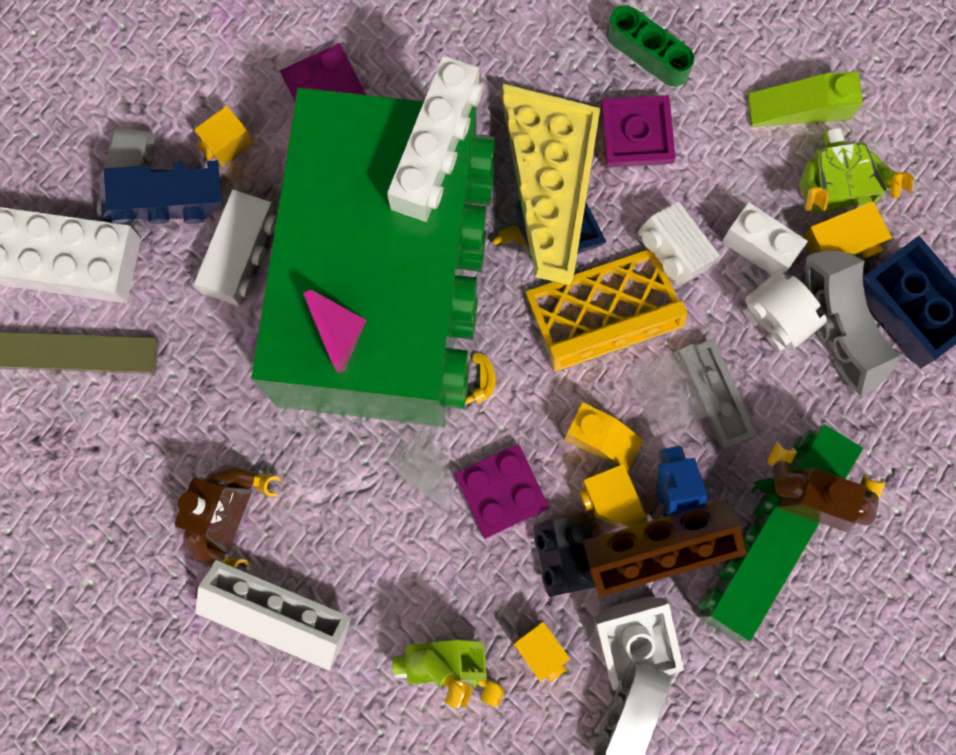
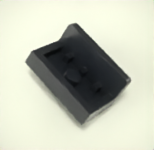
(564, 555)

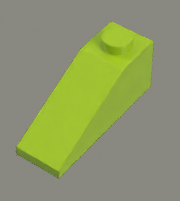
(808, 100)

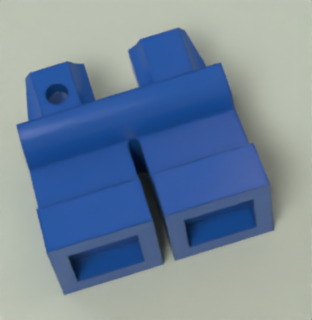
(679, 482)

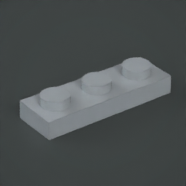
(733, 423)

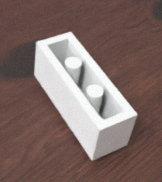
(236, 248)

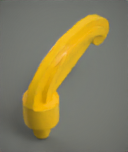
(509, 234)
(487, 380)

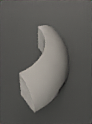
(861, 350)

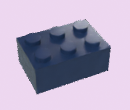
(915, 301)

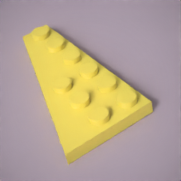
(552, 165)

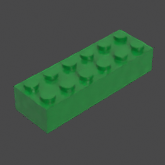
(772, 543)

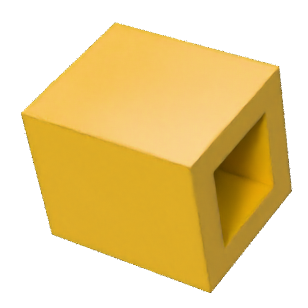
(222, 137)
(542, 653)

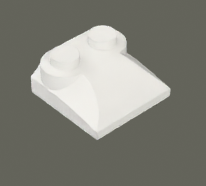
(638, 633)

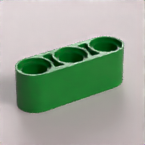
(645, 31)

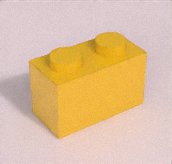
(853, 232)

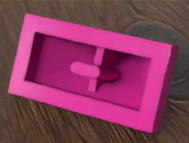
(337, 328)

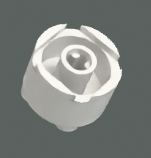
(784, 310)

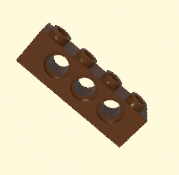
(664, 547)

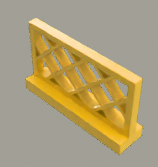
(622, 331)

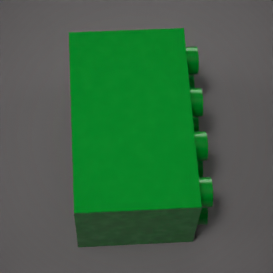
(377, 263)

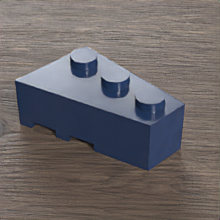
(160, 194)

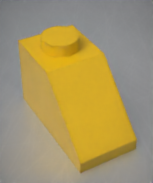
(603, 436)
(613, 498)

